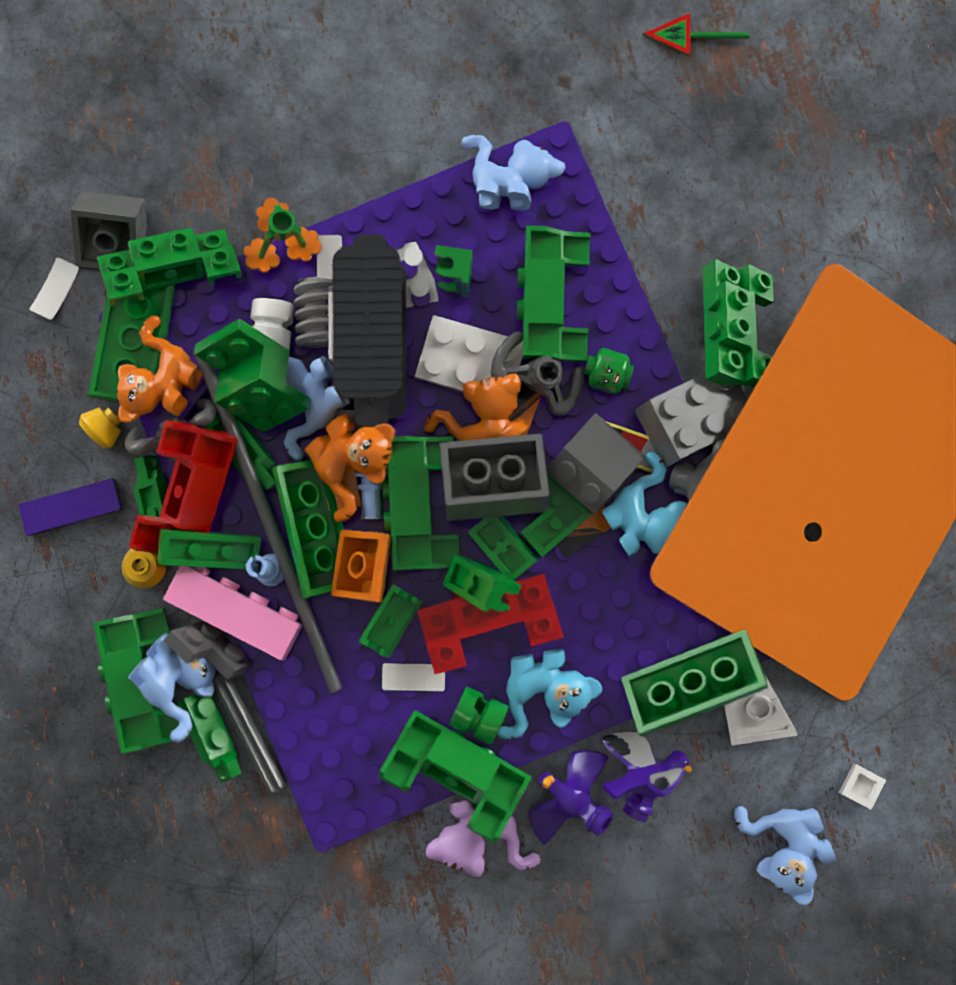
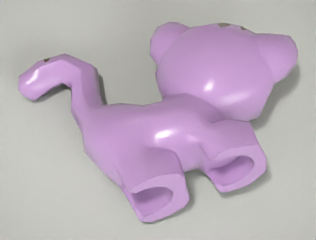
(464, 849)

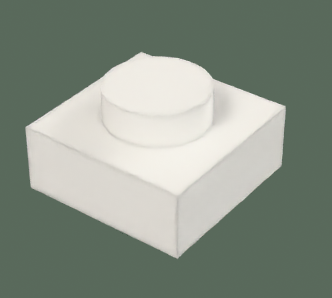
(862, 786)

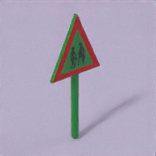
(677, 34)

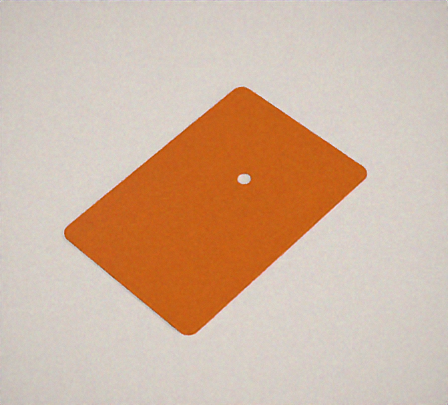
(838, 434)

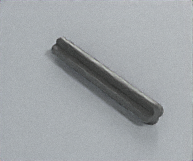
(248, 734)

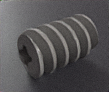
(312, 312)

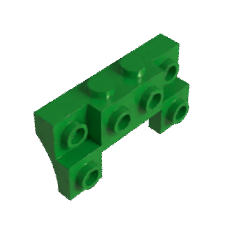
(167, 261)
(543, 304)
(731, 322)
(411, 505)
(121, 648)
(460, 767)

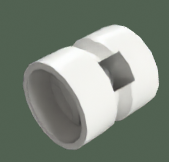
(272, 319)

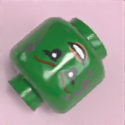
(609, 371)

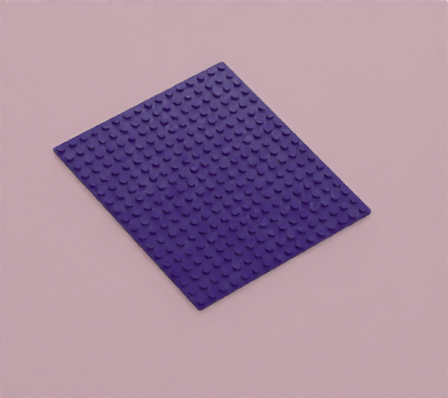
(602, 597)

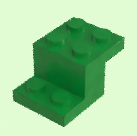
(251, 375)

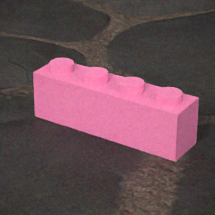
(233, 611)

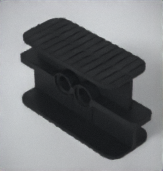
(370, 329)

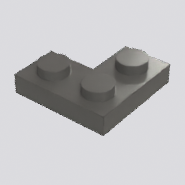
(207, 641)

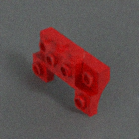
(194, 484)
(458, 619)

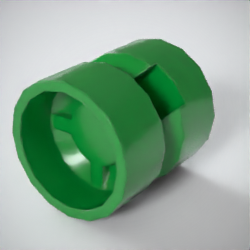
(479, 715)

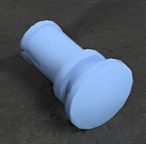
(370, 497)
(265, 569)

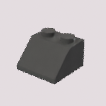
(105, 225)
(595, 463)

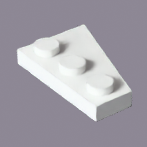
(758, 718)

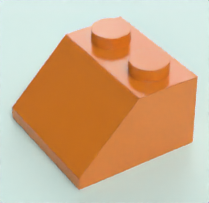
(361, 565)

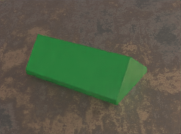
(309, 524)
(694, 682)

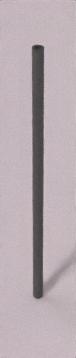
(274, 535)

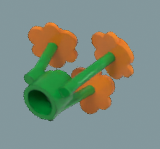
(279, 225)

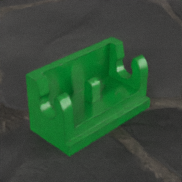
(456, 265)
(503, 546)
(479, 583)
(390, 621)

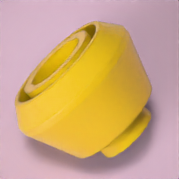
(101, 426)
(152, 572)

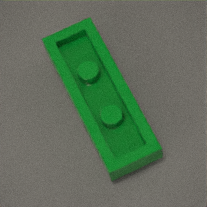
(206, 549)

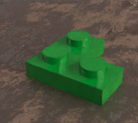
(563, 517)

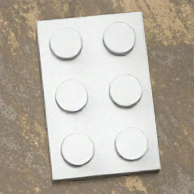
(460, 354)

